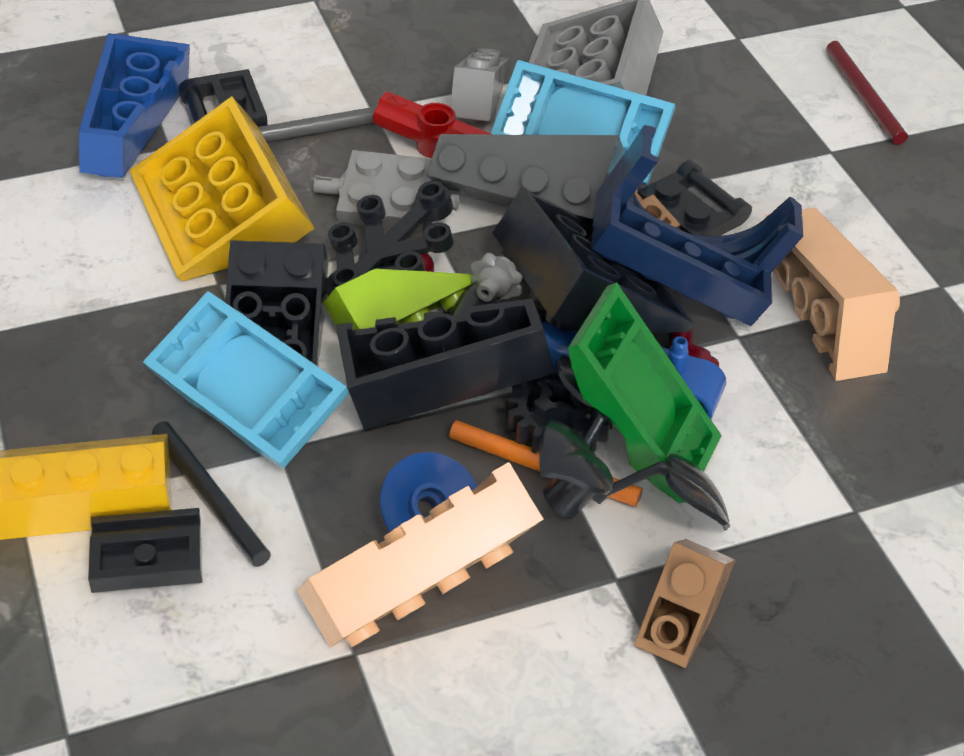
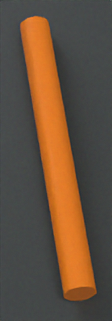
(521, 455)

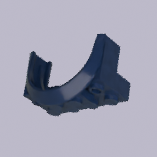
(718, 271)

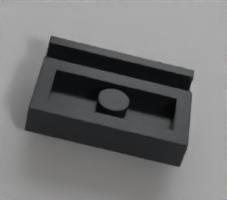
(145, 550)

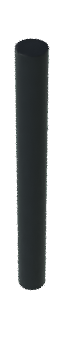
(214, 497)

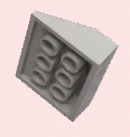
(604, 45)

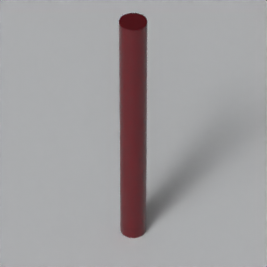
(867, 93)

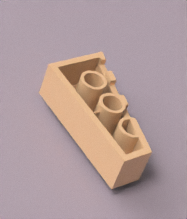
(841, 297)
(418, 557)

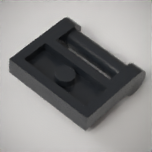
(223, 86)
(692, 212)

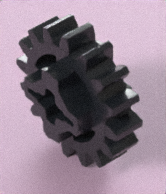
(549, 402)

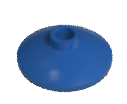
(420, 478)

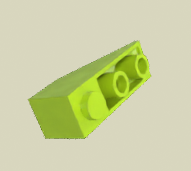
(394, 294)

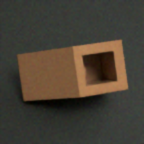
(684, 601)

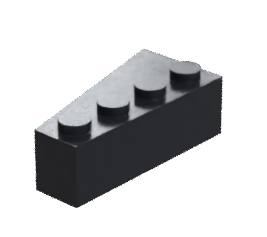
(441, 360)

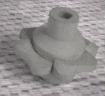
(496, 278)

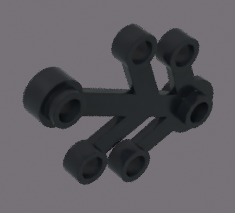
(432, 204)

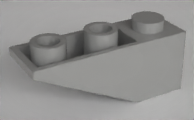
(478, 84)

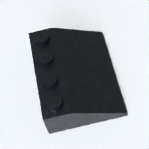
(567, 276)

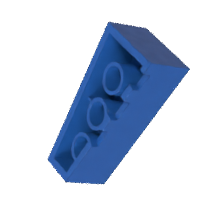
(129, 101)

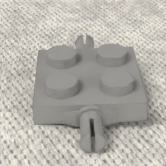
(381, 174)

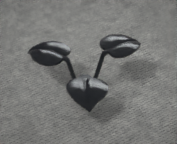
(584, 476)

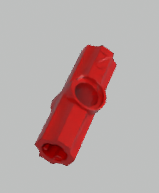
(419, 122)

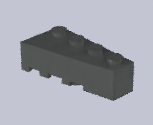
(554, 167)

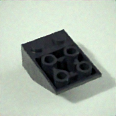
(281, 290)

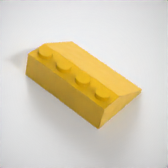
(216, 188)

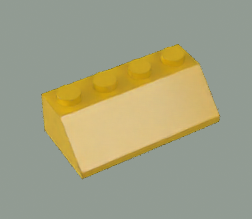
(67, 484)

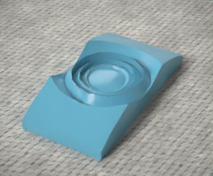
(564, 104)
(246, 379)

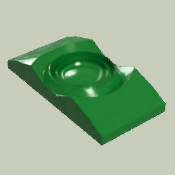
(639, 388)

